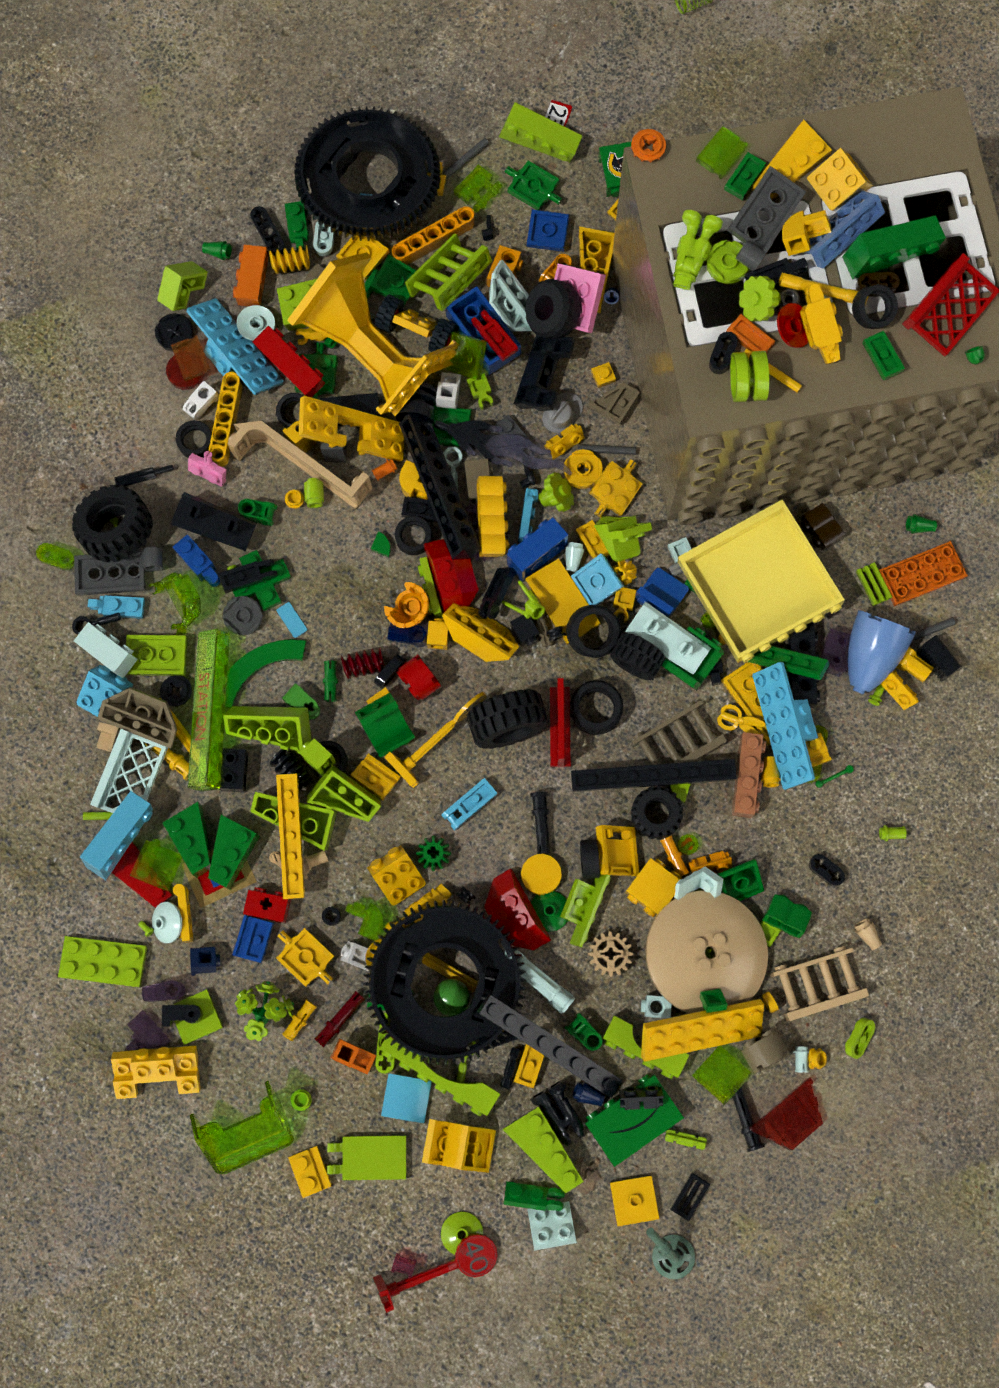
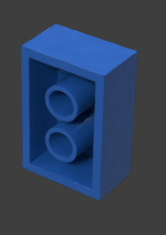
(537, 548)

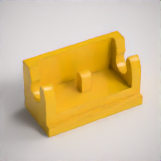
(301, 442)

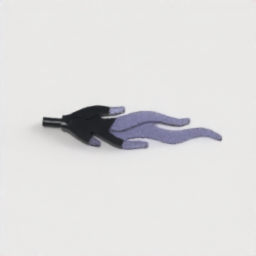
(491, 446)

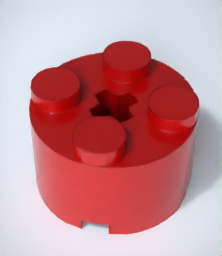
(419, 677)

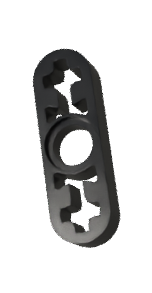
(267, 224)

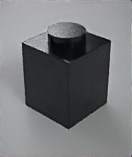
(524, 630)

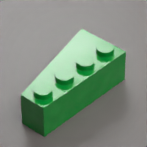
(893, 245)

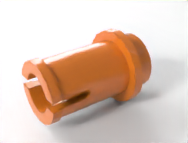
(384, 469)

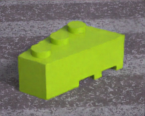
(344, 795)

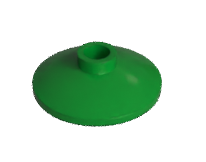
(553, 921)

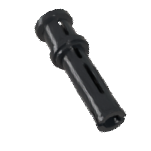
(540, 812)
(752, 1139)

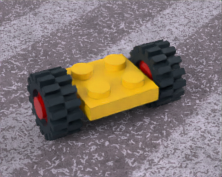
(392, 313)

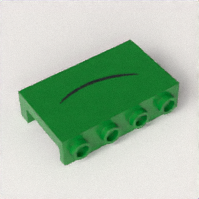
(627, 1131)

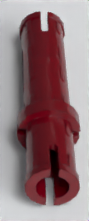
(339, 1019)

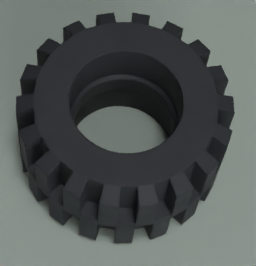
(637, 656)
(662, 796)

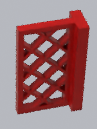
(934, 297)
(560, 725)

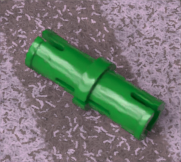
(330, 681)

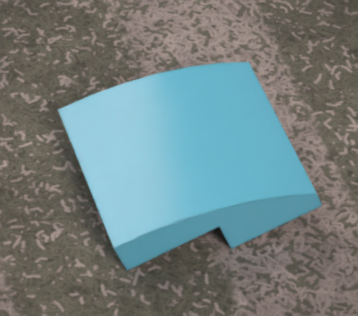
(406, 1098)

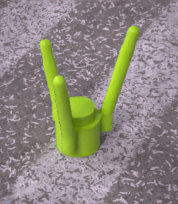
(533, 607)

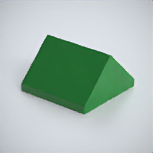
(742, 881)

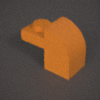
(353, 1056)

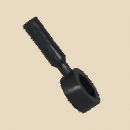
(101, 621)

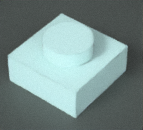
(678, 548)

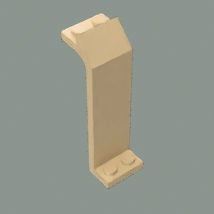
(259, 432)

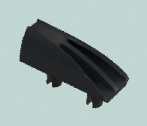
(213, 522)

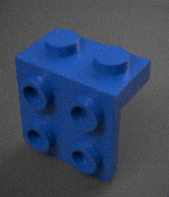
(662, 592)

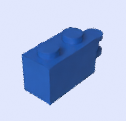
(197, 560)

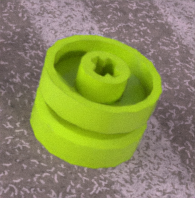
(749, 376)

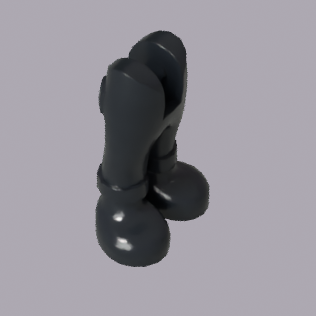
(557, 1123)

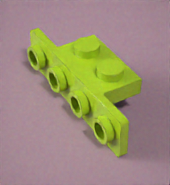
(582, 906)

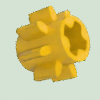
(626, 571)

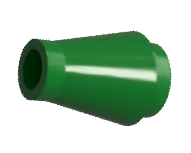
(217, 249)
(920, 524)

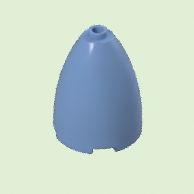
(875, 650)

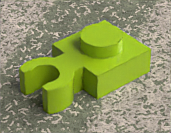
(480, 389)

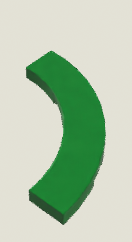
(257, 659)

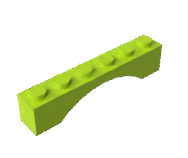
(475, 1094)

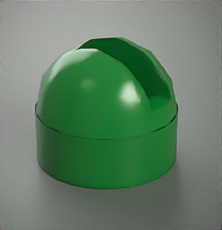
(975, 355)

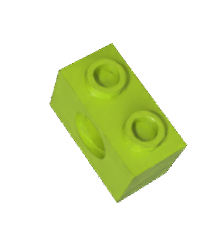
(317, 756)

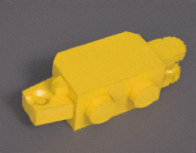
(820, 324)

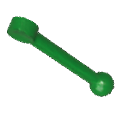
(849, 769)

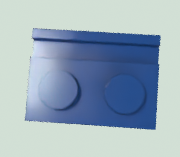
(253, 939)

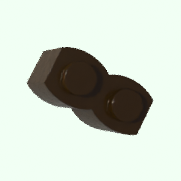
(822, 527)

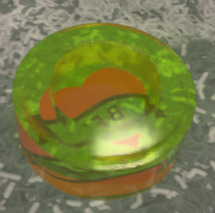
(688, 844)

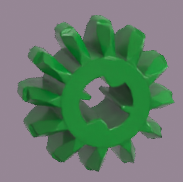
(427, 857)

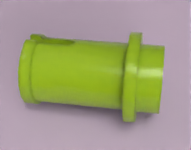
(892, 833)

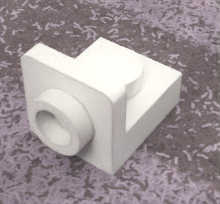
(354, 955)

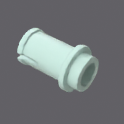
(801, 1059)

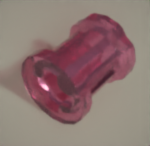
(403, 1265)

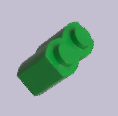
(787, 916)

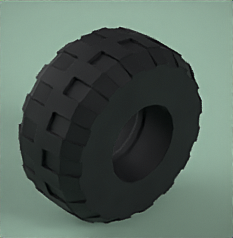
(565, 312)

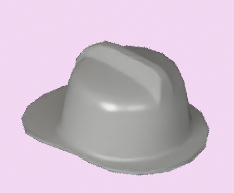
(565, 412)

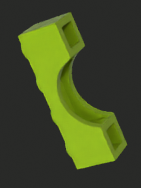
(620, 1035)

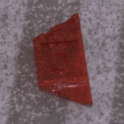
(791, 1118)

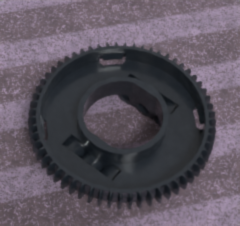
(336, 146)
(395, 967)

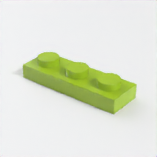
(429, 587)

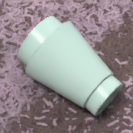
(573, 554)

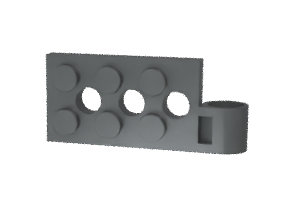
(790, 195)
(147, 560)

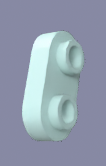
(323, 239)

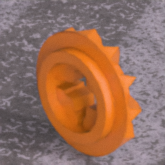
(650, 137)

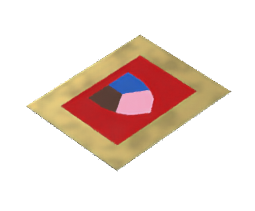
(210, 891)

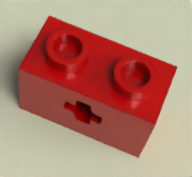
(255, 908)

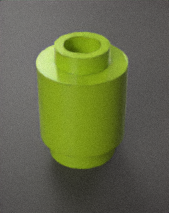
(314, 493)

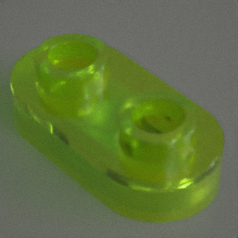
(56, 557)

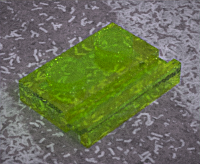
(721, 152)

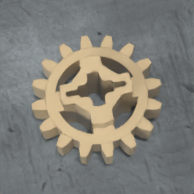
(610, 964)

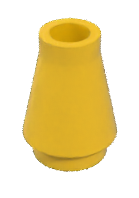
(770, 774)

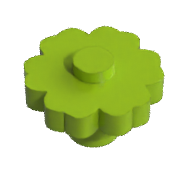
(759, 298)
(556, 493)

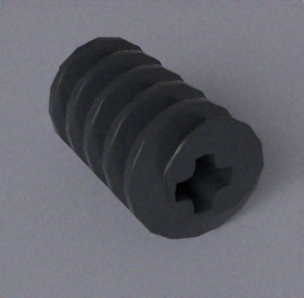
(284, 765)

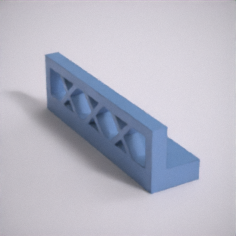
(846, 229)

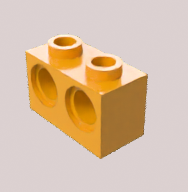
(505, 253)

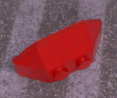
(452, 578)
(514, 911)

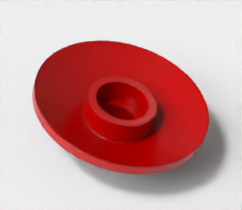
(791, 325)

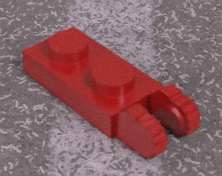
(495, 336)

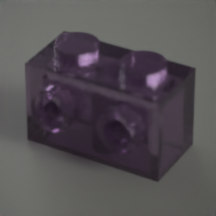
(836, 652)

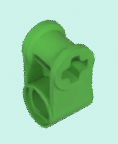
(298, 698)

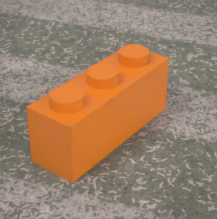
(251, 275)

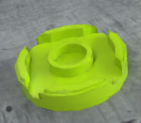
(722, 262)

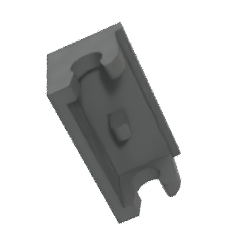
(335, 454)

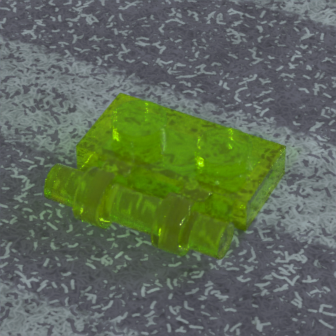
(473, 184)

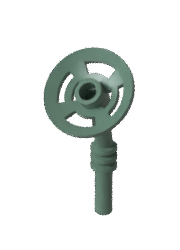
(664, 1250)

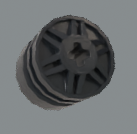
(420, 402)

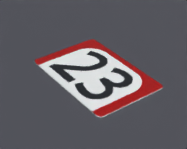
(558, 112)

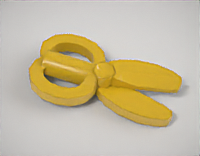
(744, 723)

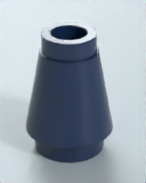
(587, 1094)

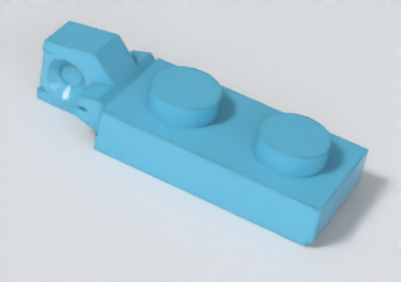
(528, 512)
(127, 606)

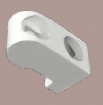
(200, 400)

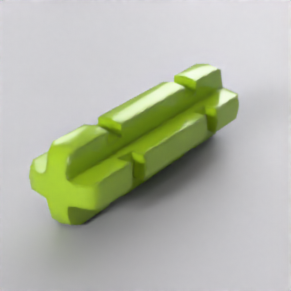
(685, 1139)

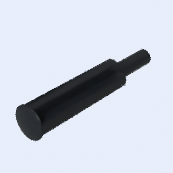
(141, 475)

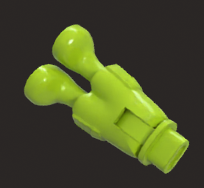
(693, 251)

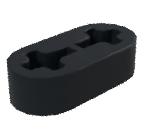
(718, 351)
(389, 671)
(823, 874)

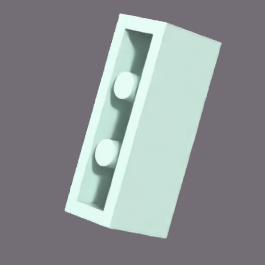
(106, 649)

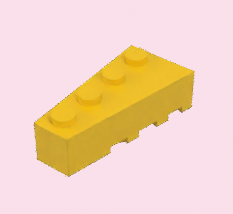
(596, 253)

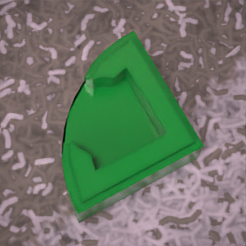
(381, 545)

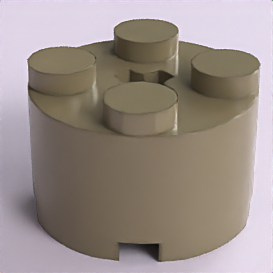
(765, 1051)

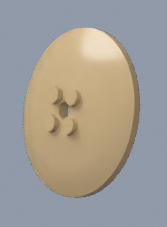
(679, 943)

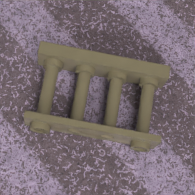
(696, 752)

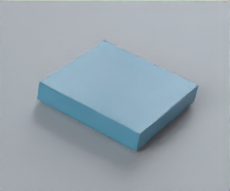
(597, 580)

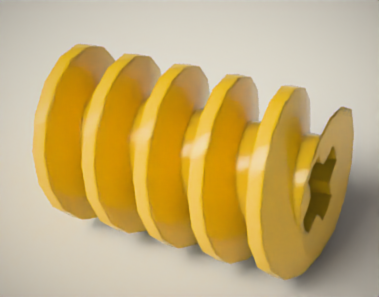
(290, 259)

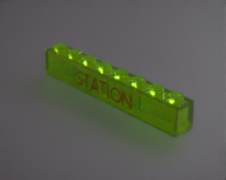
(208, 710)

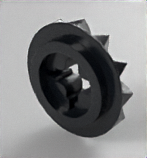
(179, 682)

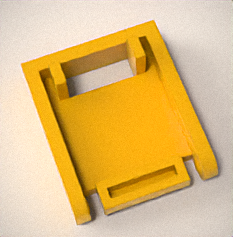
(616, 855)

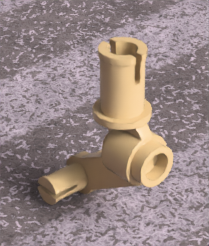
(308, 861)

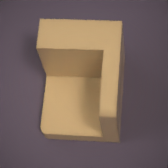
(107, 737)

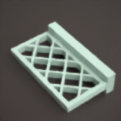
(115, 765)

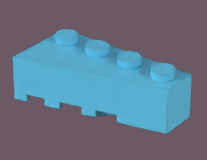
(116, 835)

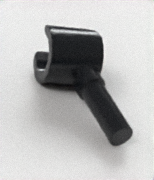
(487, 233)

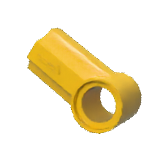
(915, 665)

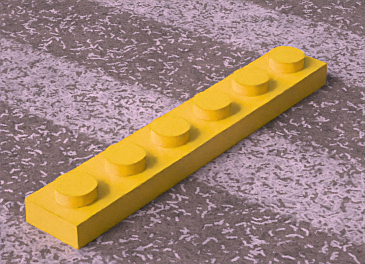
(290, 836)

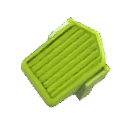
(621, 535)

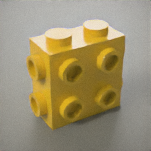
(653, 887)

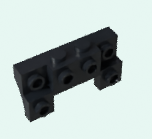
(539, 372)

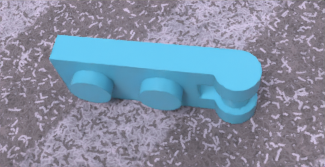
(470, 803)

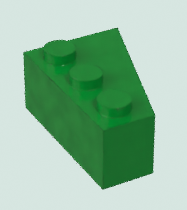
(191, 838)

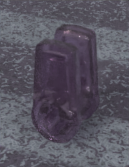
(162, 992)

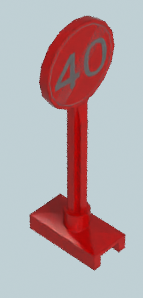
(473, 1257)

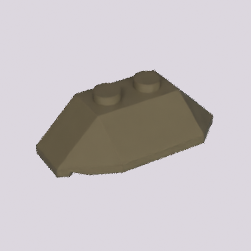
(140, 715)

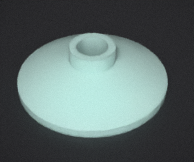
(251, 316)
(167, 922)

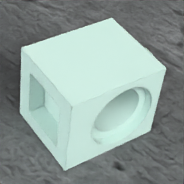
(665, 1010)

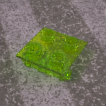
(156, 865)

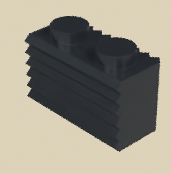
(939, 657)

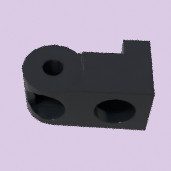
(188, 1013)

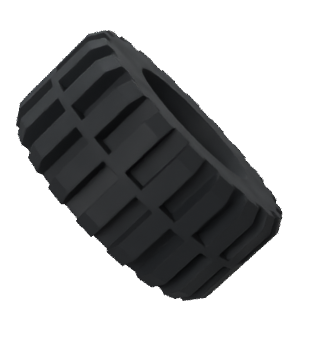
(102, 507)
(507, 719)

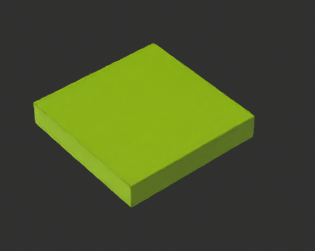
(209, 1023)

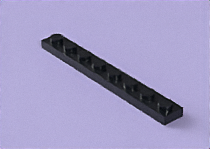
(653, 775)
(549, 1045)

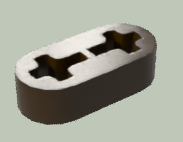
(878, 278)

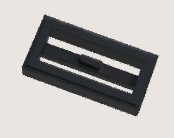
(681, 1212)

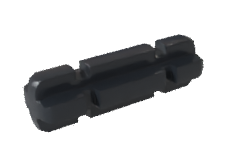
(511, 1068)

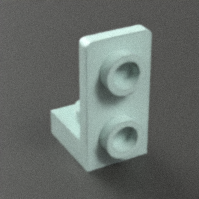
(701, 879)

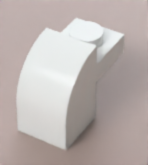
(448, 390)

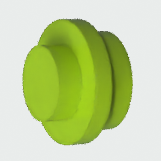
(301, 1100)

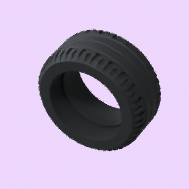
(613, 635)
(600, 687)

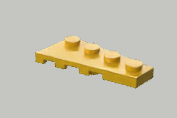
(798, 155)

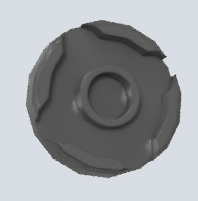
(242, 615)

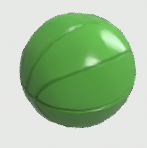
(451, 997)

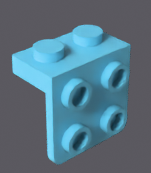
(98, 686)

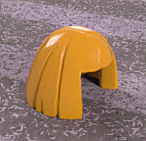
(409, 608)

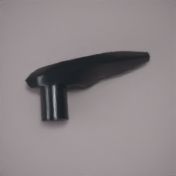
(530, 477)

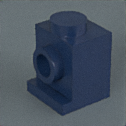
(200, 955)

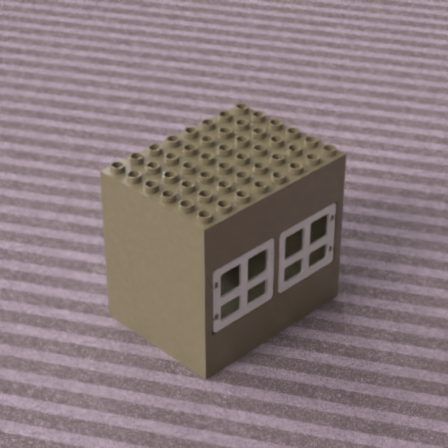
(845, 419)

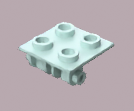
(551, 1227)

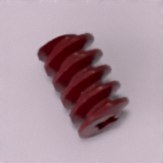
(363, 663)

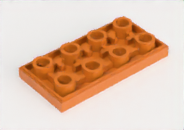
(923, 573)

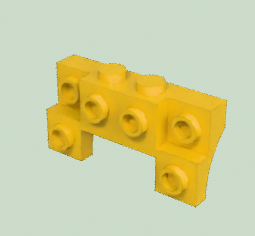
(155, 1066)

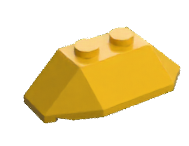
(478, 635)

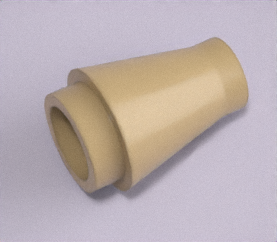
(867, 932)

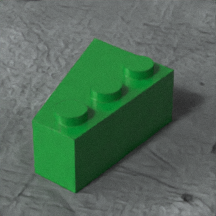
(230, 851)

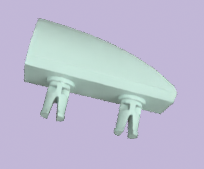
(669, 637)

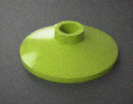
(455, 1223)

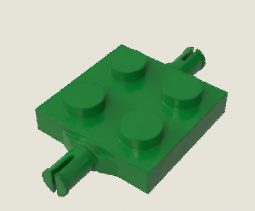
(533, 185)
(326, 365)

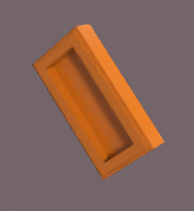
(750, 335)

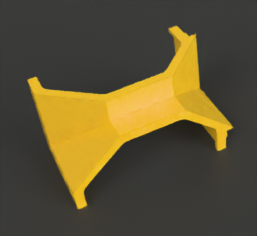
(341, 312)

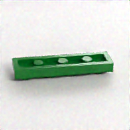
(793, 661)

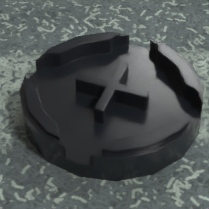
(173, 329)

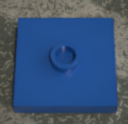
(547, 230)

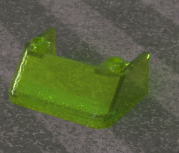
(247, 1139)

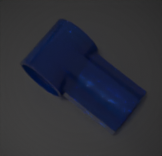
(406, 635)

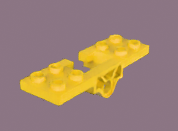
(376, 434)

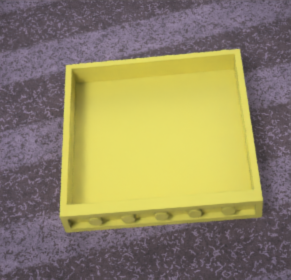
(760, 581)

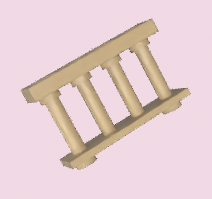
(815, 1003)

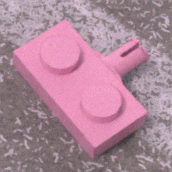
(207, 468)

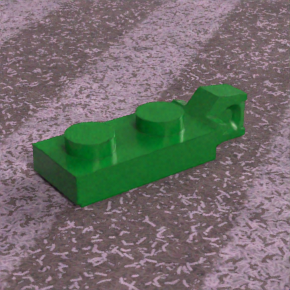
(296, 223)

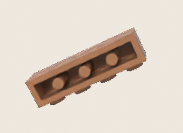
(747, 773)

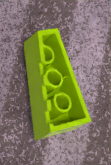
(539, 133)
(270, 725)
(316, 821)
(541, 1144)

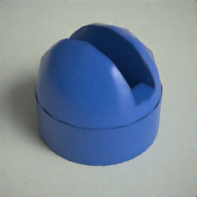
(607, 296)

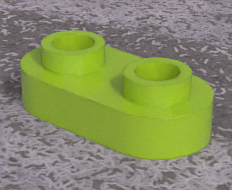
(860, 1038)

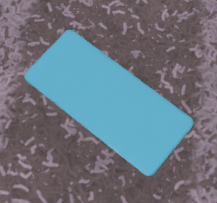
(291, 620)

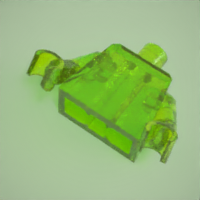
(183, 596)

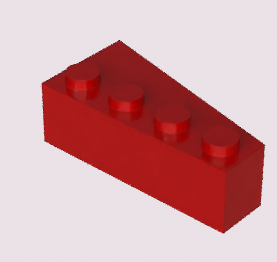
(289, 362)

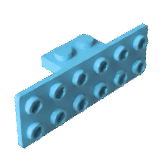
(232, 351)
(787, 724)

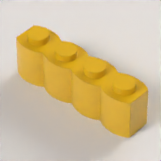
(491, 516)

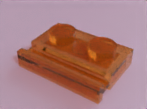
(190, 358)

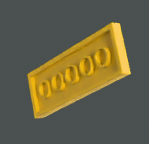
(701, 1030)

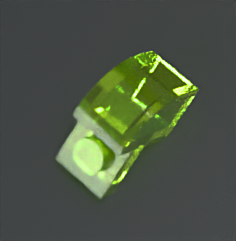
(372, 918)

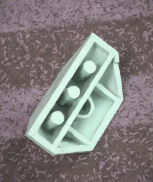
(508, 298)

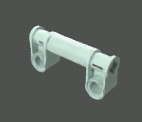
(557, 996)

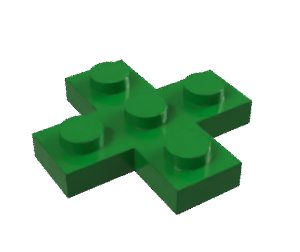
(264, 590)

